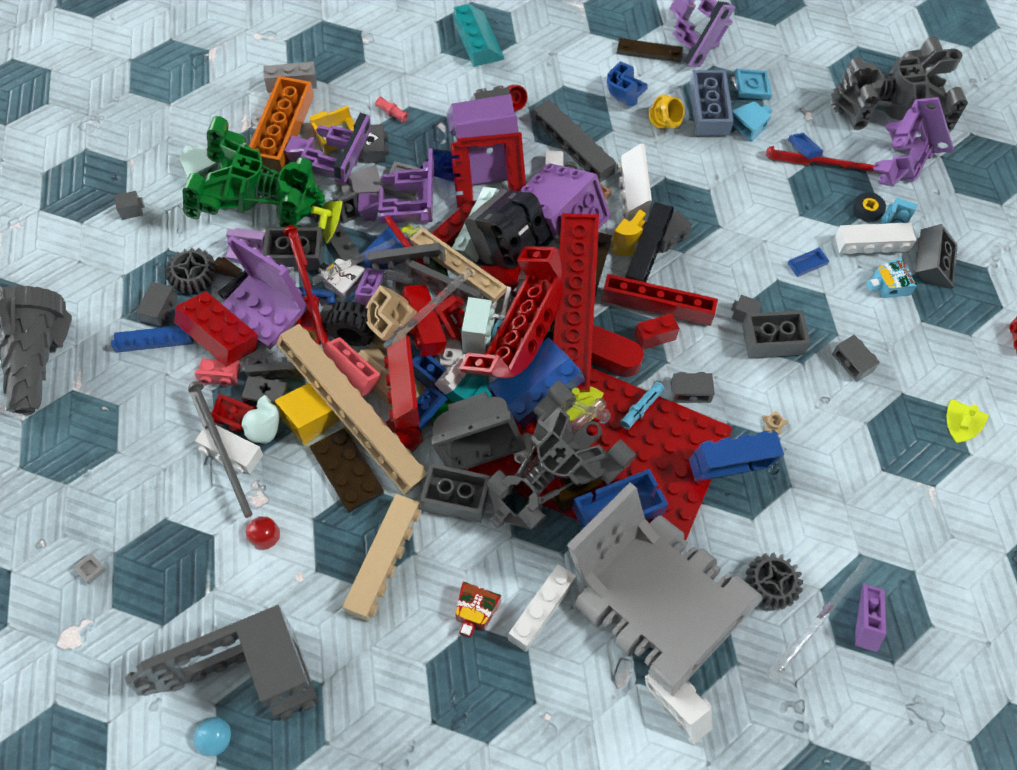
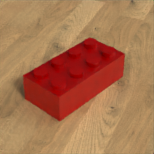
(215, 328)

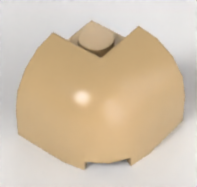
(388, 312)

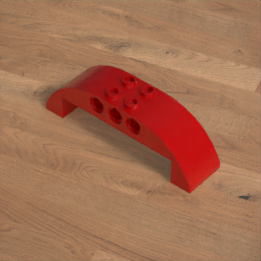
(526, 319)

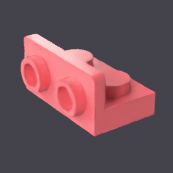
(216, 373)

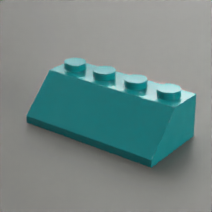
(476, 35)

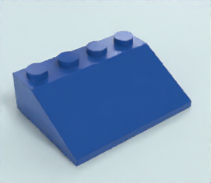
(531, 385)

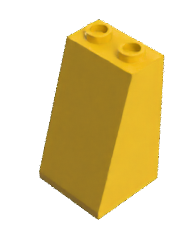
(306, 413)

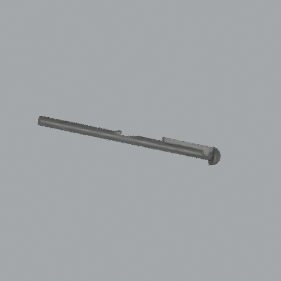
(207, 421)

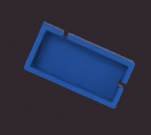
(732, 455)
(646, 487)

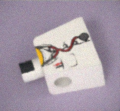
(343, 282)

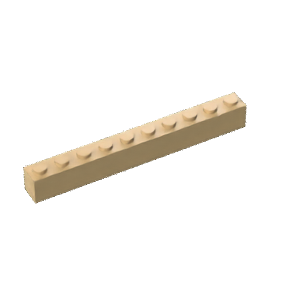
(352, 409)

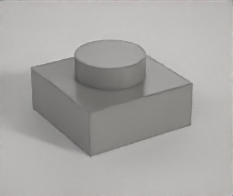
(90, 568)

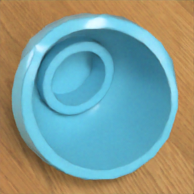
(212, 736)

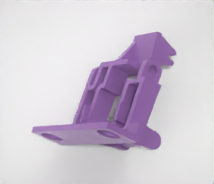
(903, 135)
(404, 211)

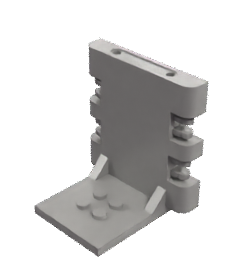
(655, 591)

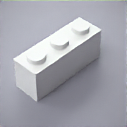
(241, 452)

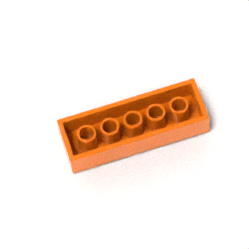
(281, 120)

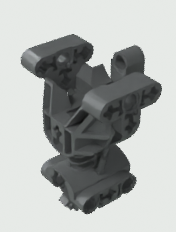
(909, 79)
(560, 457)

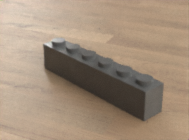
(574, 140)

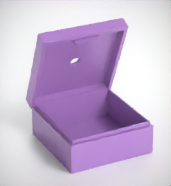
(484, 118)

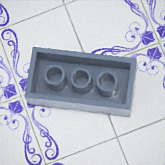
(711, 102)

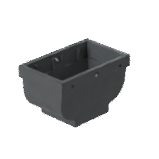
(476, 430)

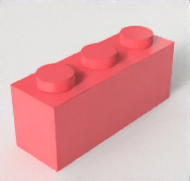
(349, 362)

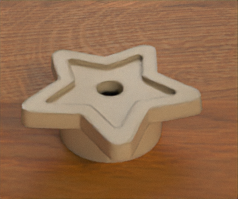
(775, 417)

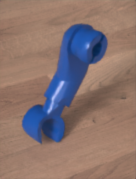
(329, 295)

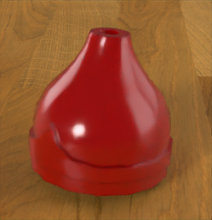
(518, 95)

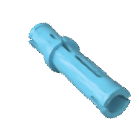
(637, 411)

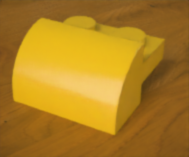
(628, 235)

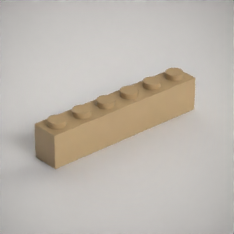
(381, 558)

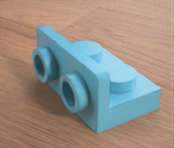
(899, 212)

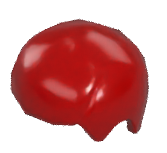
(262, 532)

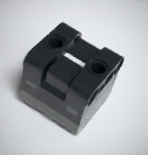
(506, 226)

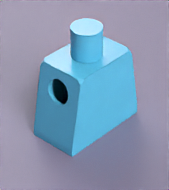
(751, 119)

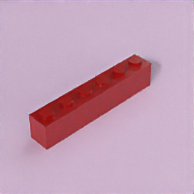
(659, 299)

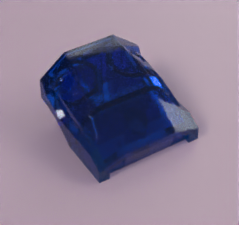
(443, 164)

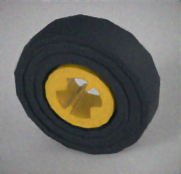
(872, 200)

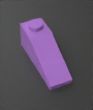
(368, 285)
(871, 618)

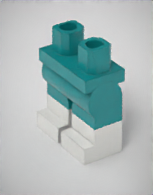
(460, 385)

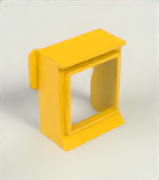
(333, 118)

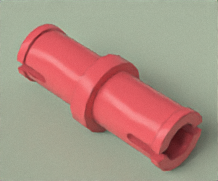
(391, 109)

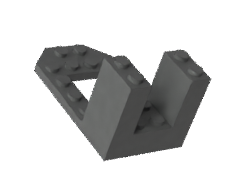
(266, 645)

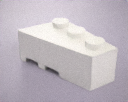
(686, 706)

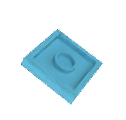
(752, 84)

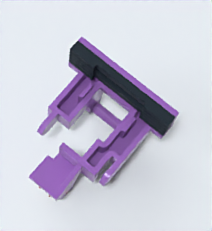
(701, 44)
(339, 137)

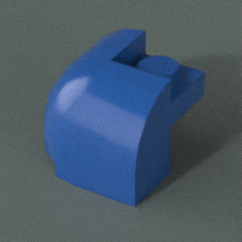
(623, 84)

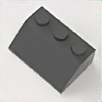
(936, 256)

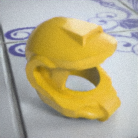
(666, 112)

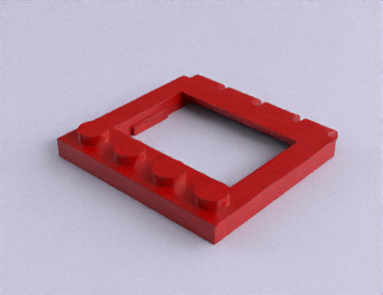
(513, 156)

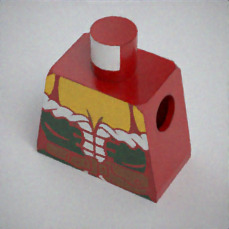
(475, 608)

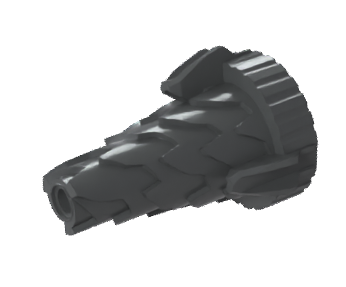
(28, 326)

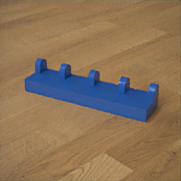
(150, 339)

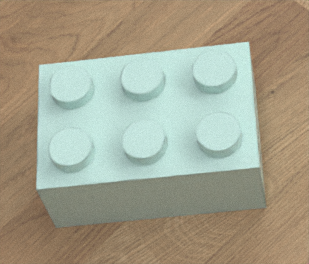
(477, 326)

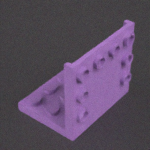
(567, 191)
(267, 297)

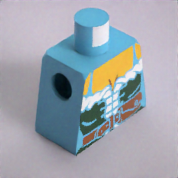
(893, 280)

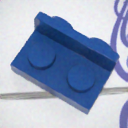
(429, 404)

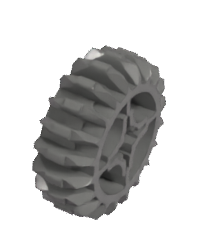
(195, 269)
(771, 565)

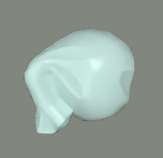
(261, 423)

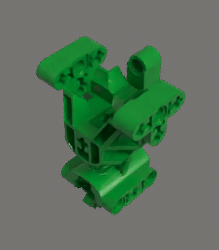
(243, 181)

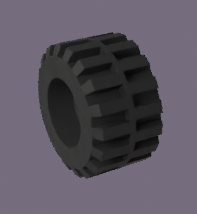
(349, 323)

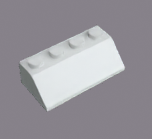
(634, 183)

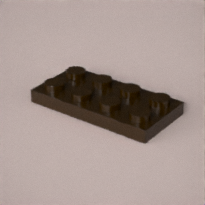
(346, 470)

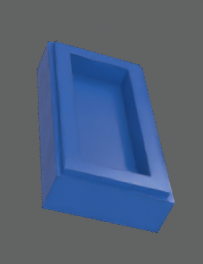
(805, 145)
(808, 262)

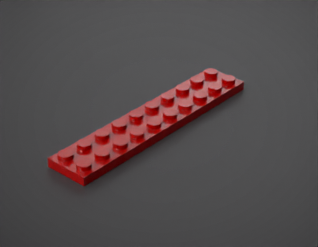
(577, 300)

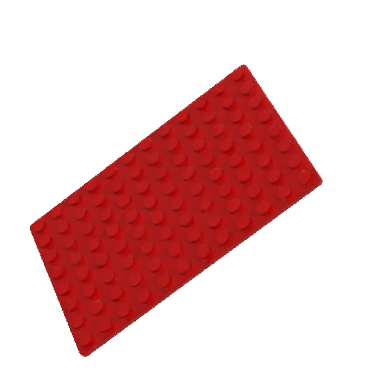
(660, 439)

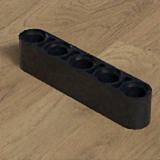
(650, 242)

